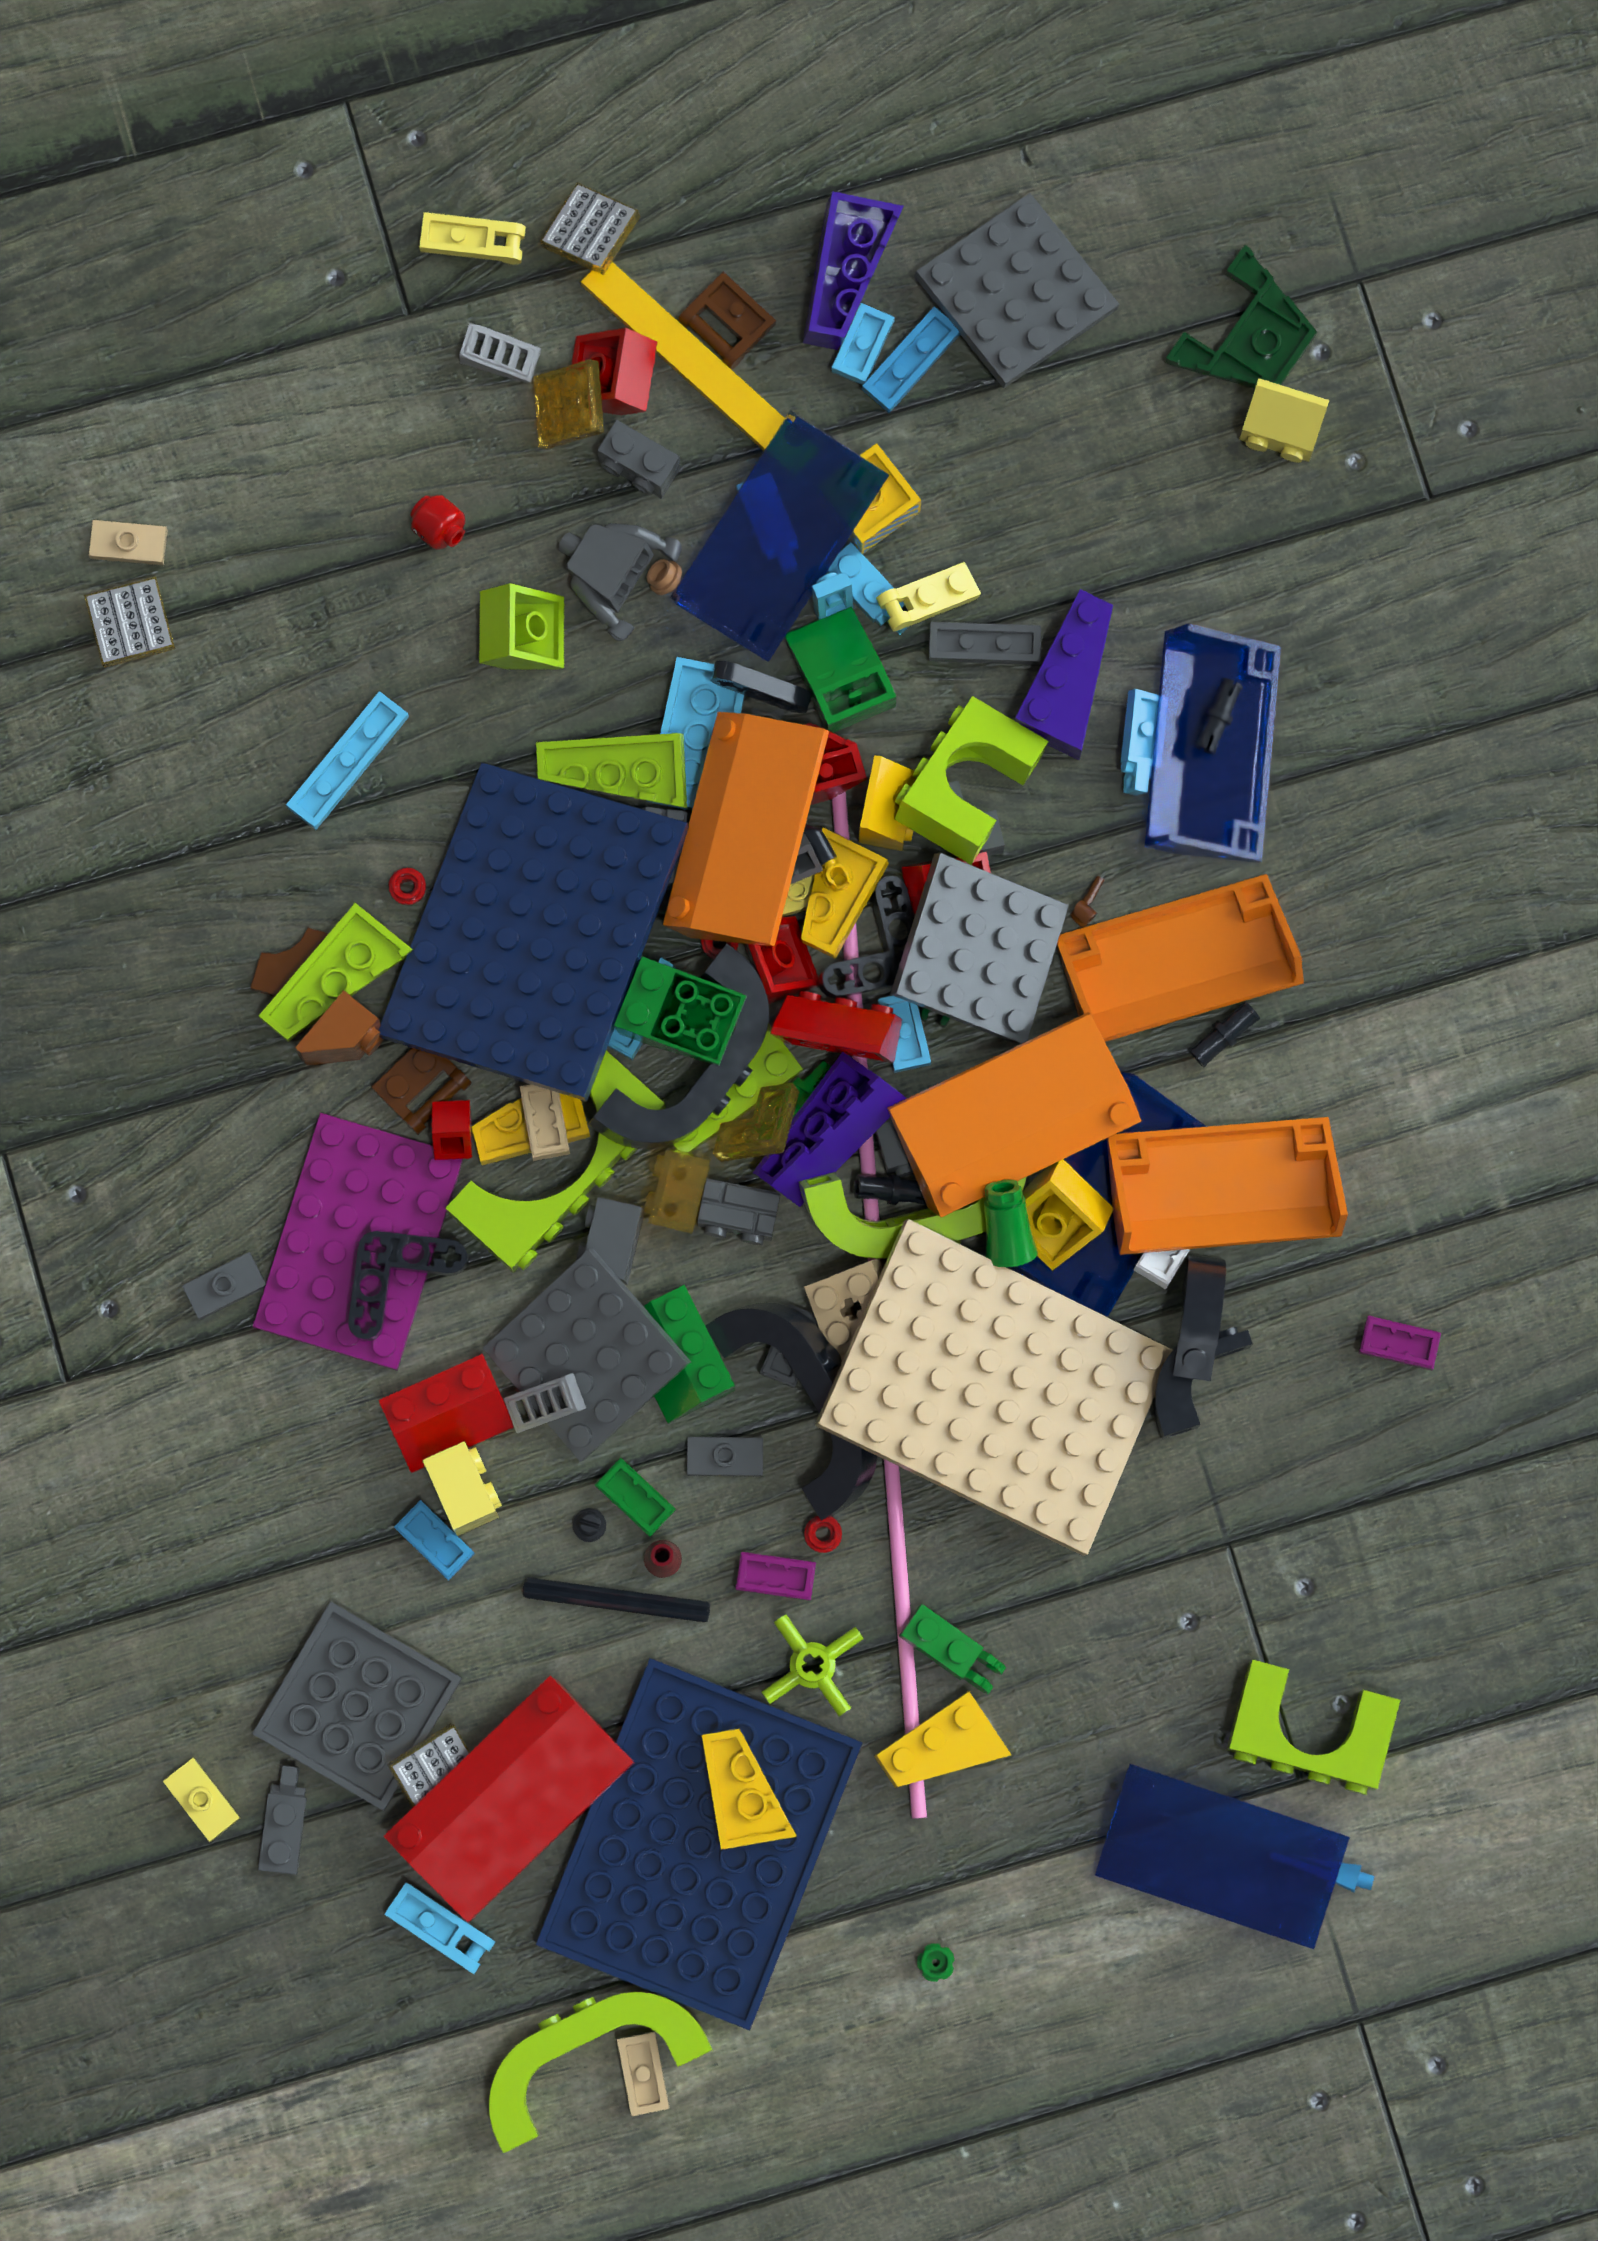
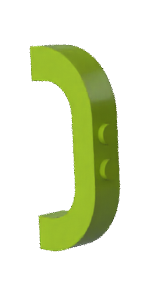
(874, 1239)
(591, 2020)

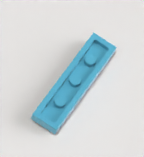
(347, 760)

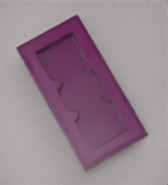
(1400, 1343)
(775, 1576)

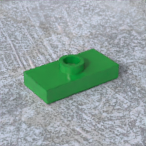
(635, 1497)

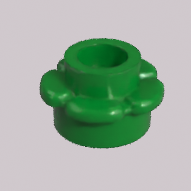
(932, 1952)

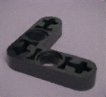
(889, 960)
(394, 1259)

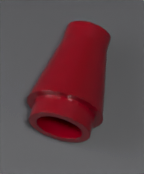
(662, 1569)

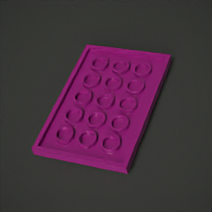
(348, 1187)

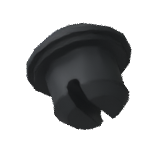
(589, 1525)

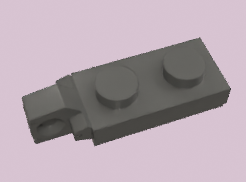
(283, 1824)

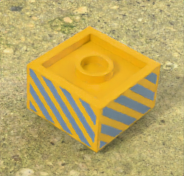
(890, 508)

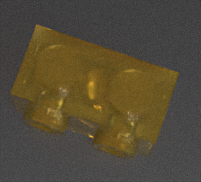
(678, 1190)

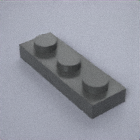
(985, 643)

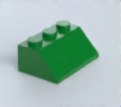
(706, 1376)

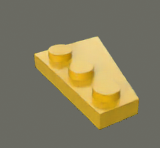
(834, 913)
(506, 1133)
(943, 1744)
(741, 1794)

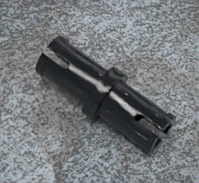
(1218, 716)
(1224, 1034)
(888, 1189)

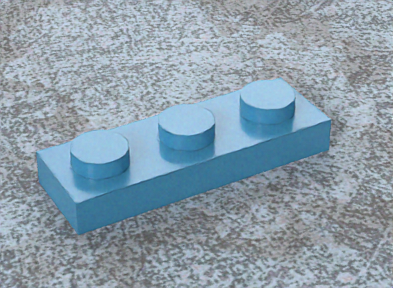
(911, 360)

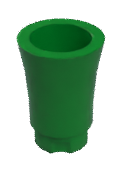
(1007, 1225)

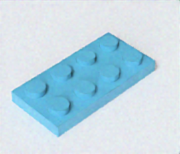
(693, 712)

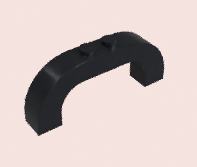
(646, 1128)
(816, 1368)

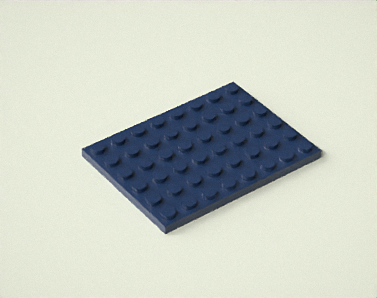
(533, 931)
(648, 1872)

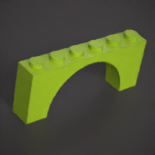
(517, 1228)

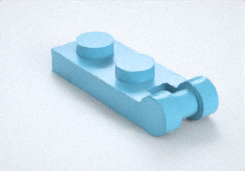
(438, 1927)

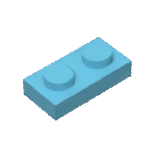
(863, 344)
(832, 594)
(912, 1045)

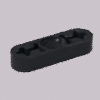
(761, 686)

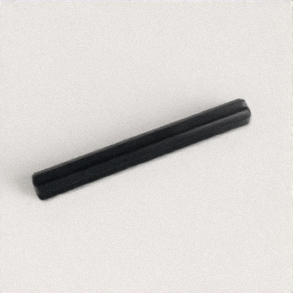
(616, 1599)

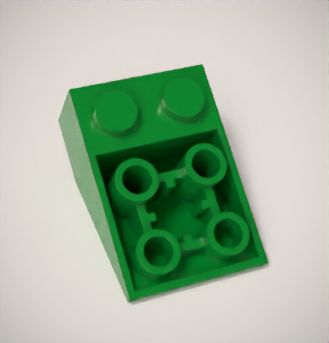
(841, 670)
(679, 1012)

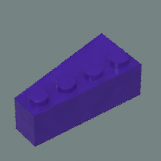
(848, 254)
(1066, 682)
(830, 1126)

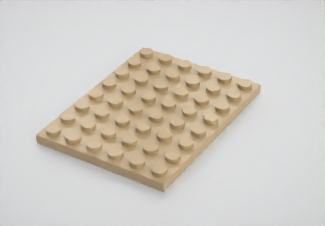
(994, 1387)

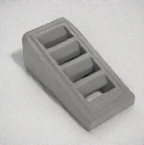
(495, 366)
(570, 1394)

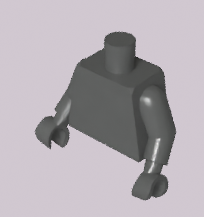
(609, 565)

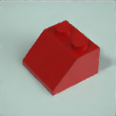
(624, 367)

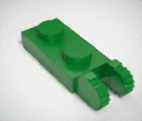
(949, 1647)

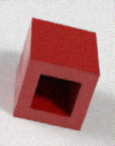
(452, 1130)

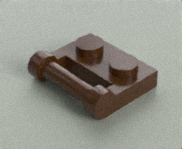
(735, 311)
(411, 1078)

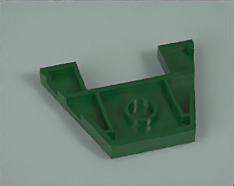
(1263, 341)

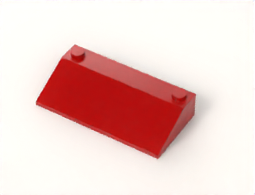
(509, 1799)

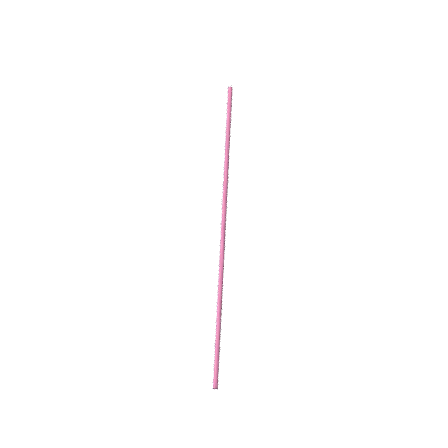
(892, 1471)

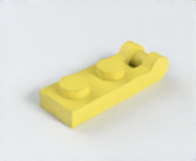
(471, 237)
(929, 596)

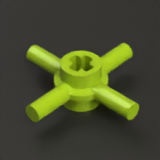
(814, 1650)

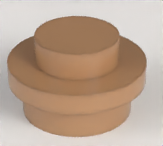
(664, 576)

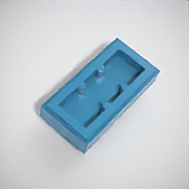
(434, 1540)

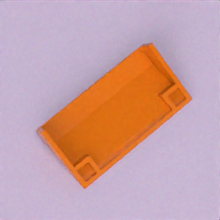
(745, 829)
(1181, 958)
(1013, 1114)
(1225, 1185)

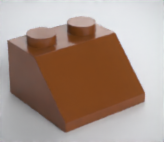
(341, 1034)

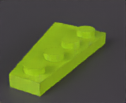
(624, 766)
(346, 960)
(770, 1067)

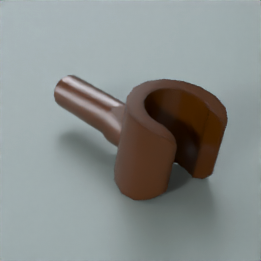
(1082, 912)

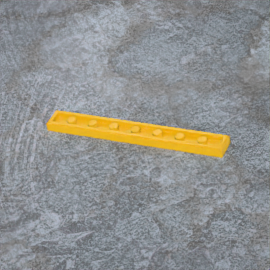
(685, 354)

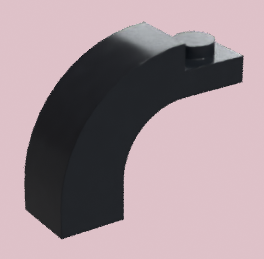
(1200, 1317)
(1173, 1397)

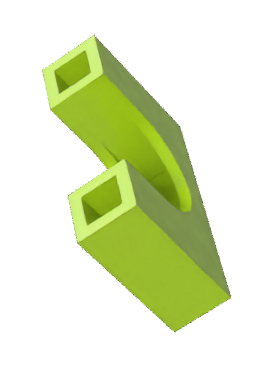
(975, 735)
(1259, 1735)

